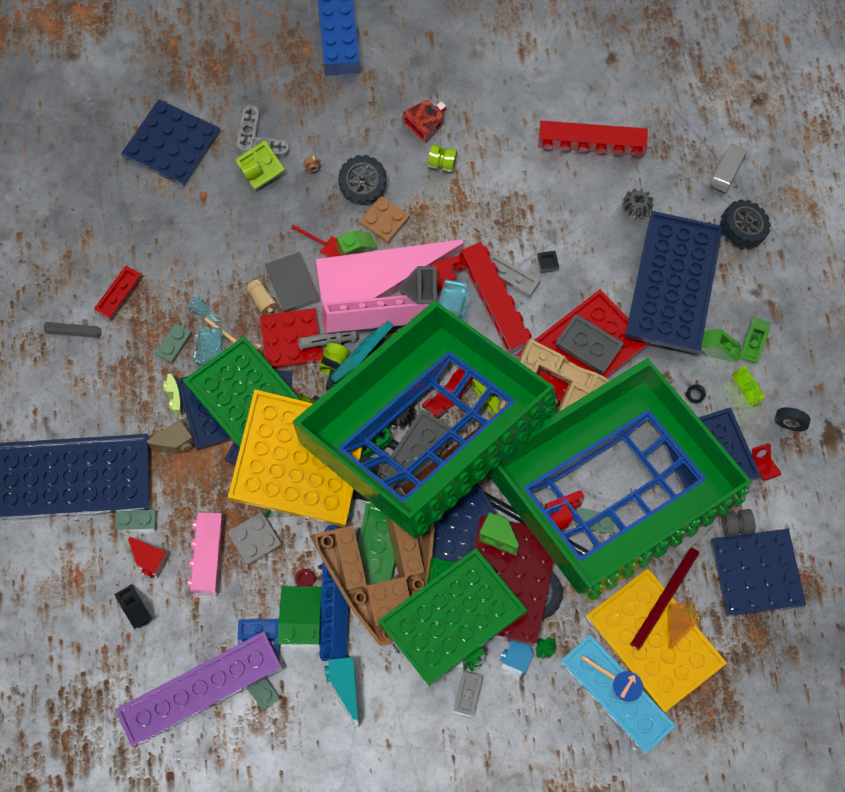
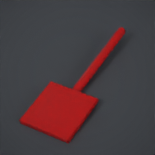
(329, 249)

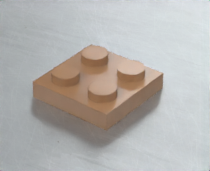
(384, 219)

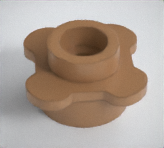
(312, 164)

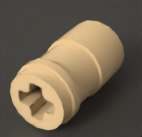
(261, 297)

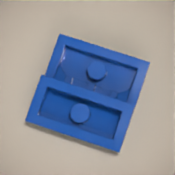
(251, 627)

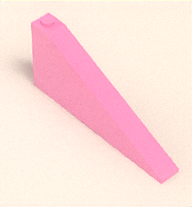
(376, 272)

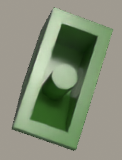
(355, 243)
(755, 339)
(720, 345)
(499, 534)

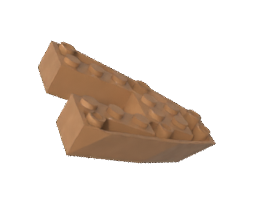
(371, 602)

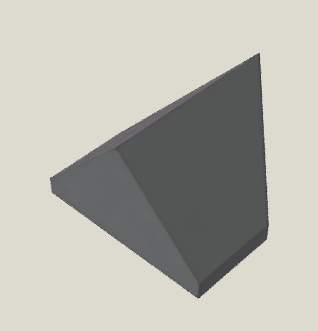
(421, 285)

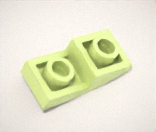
(173, 394)

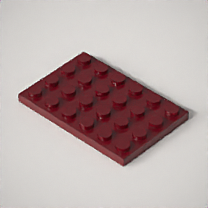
(525, 576)

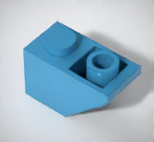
(516, 658)

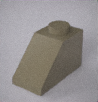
(172, 439)

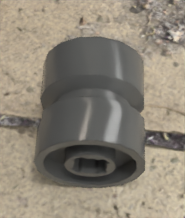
(739, 522)

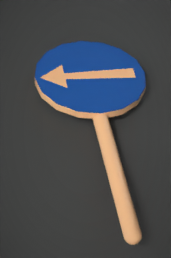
(626, 684)

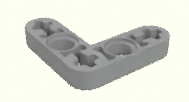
(252, 139)

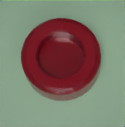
(304, 578)

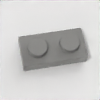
(467, 694)

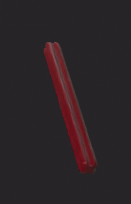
(664, 599)

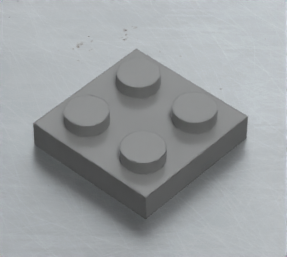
(254, 539)

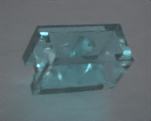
(209, 345)

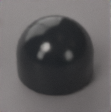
(700, 388)

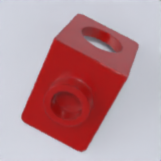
(765, 464)

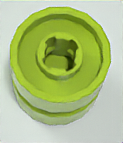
(442, 158)
(334, 352)

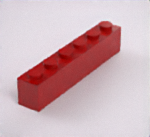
(593, 138)
(495, 297)

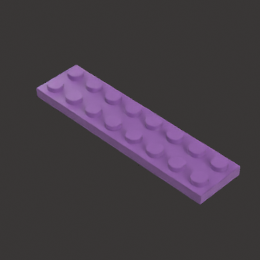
(198, 689)

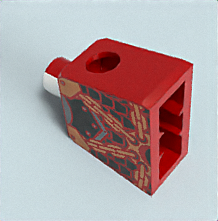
(425, 119)

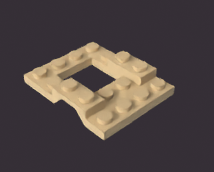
(580, 380)

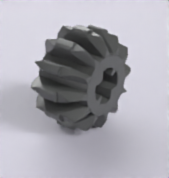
(637, 203)

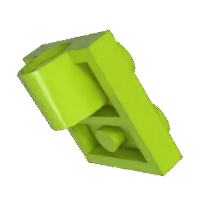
(260, 165)

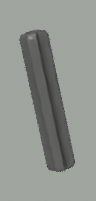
(71, 329)

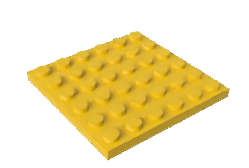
(281, 473)

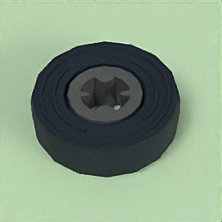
(792, 419)

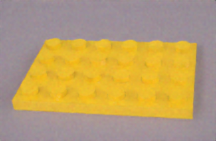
(665, 672)

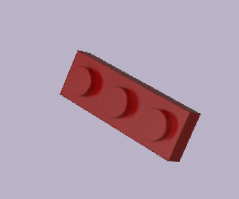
(117, 293)

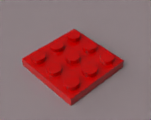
(281, 337)

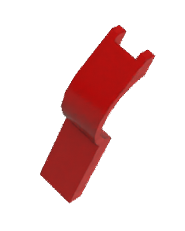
(439, 403)

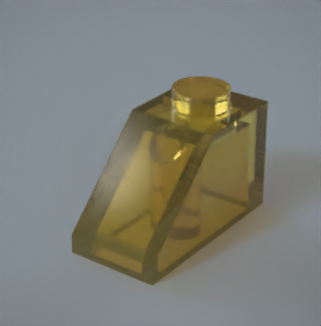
(680, 622)

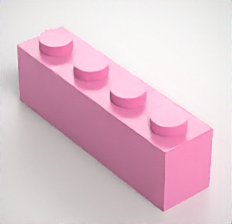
(206, 554)

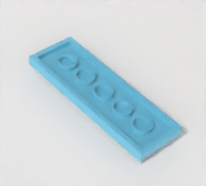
(638, 719)

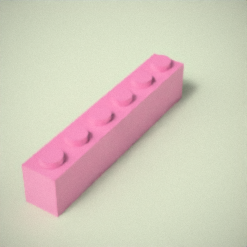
(369, 313)

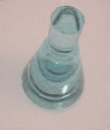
(199, 307)

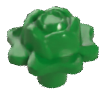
(545, 648)

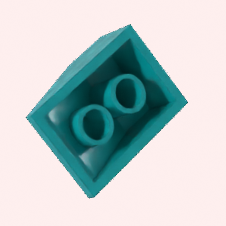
(342, 679)

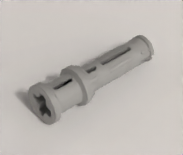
(337, 337)

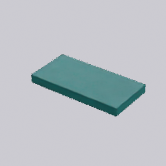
(361, 351)

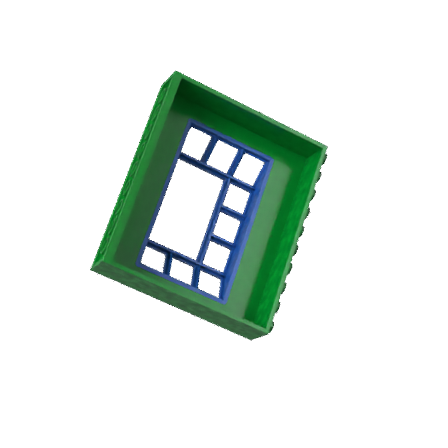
(397, 377)
(588, 430)

